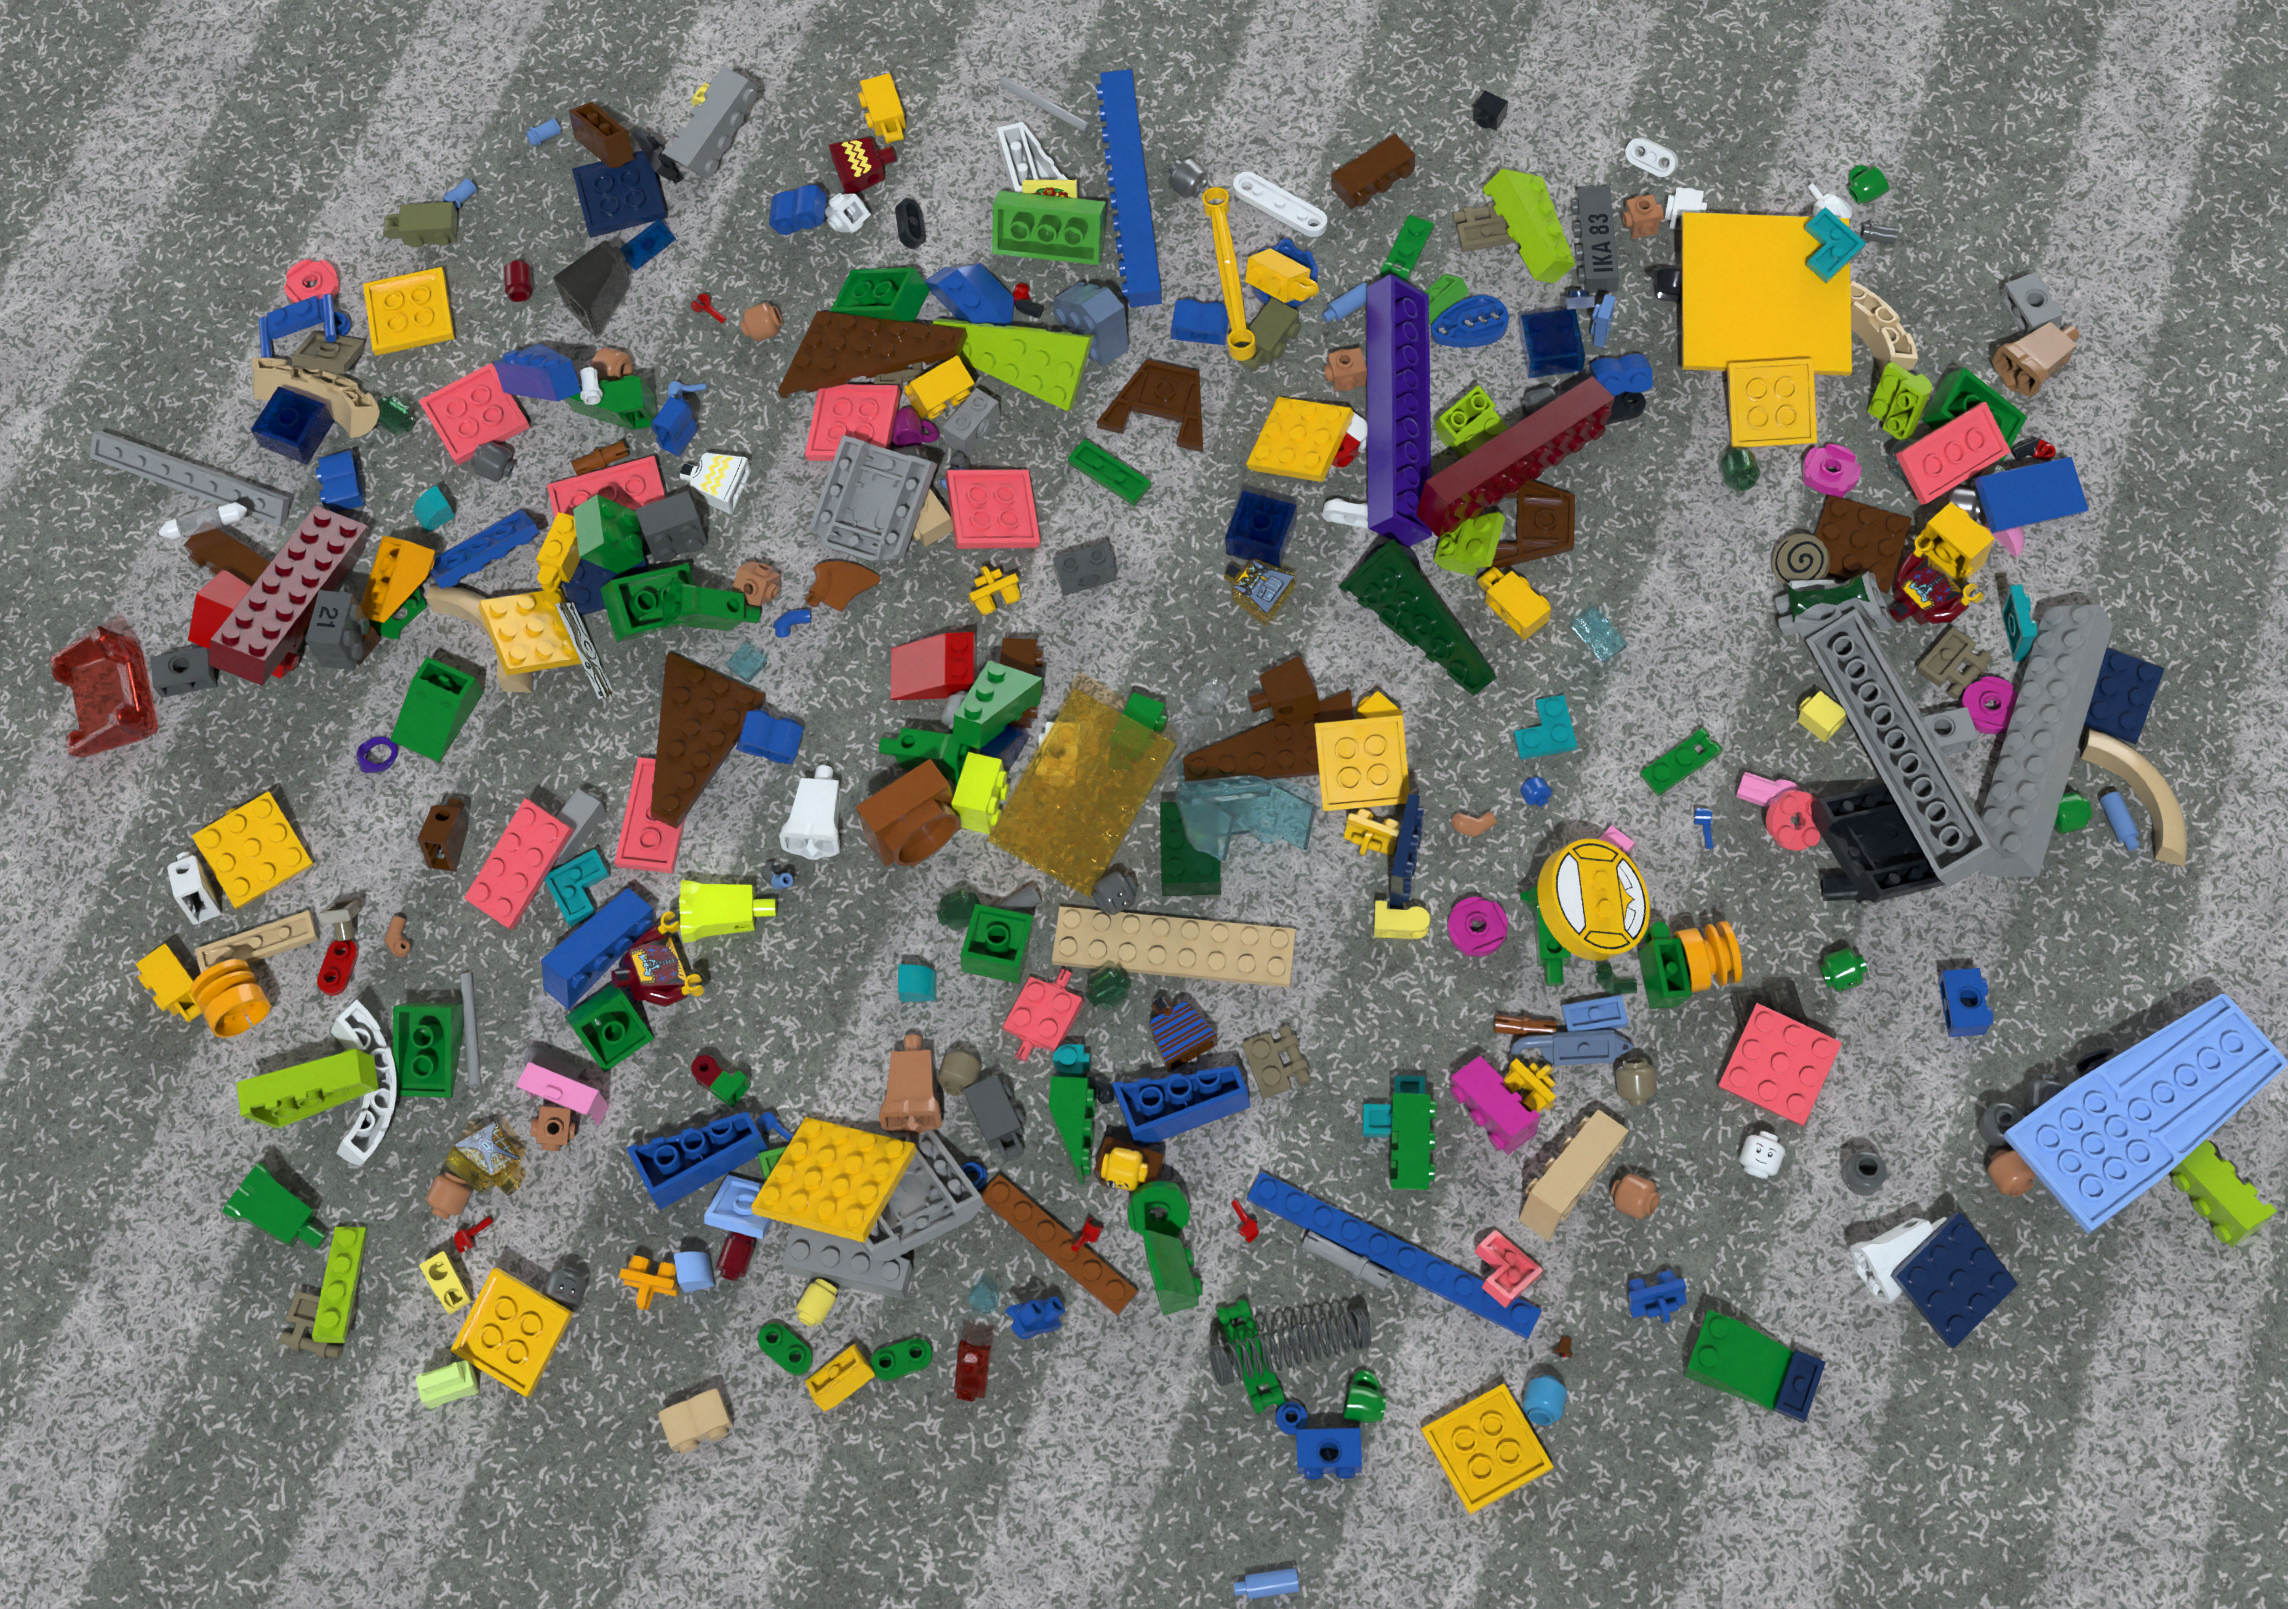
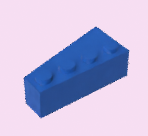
(595, 947)
(1179, 1103)
(695, 1157)

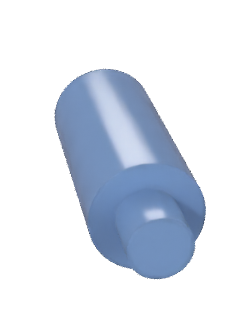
(1346, 303)
(2120, 819)
(1268, 1584)

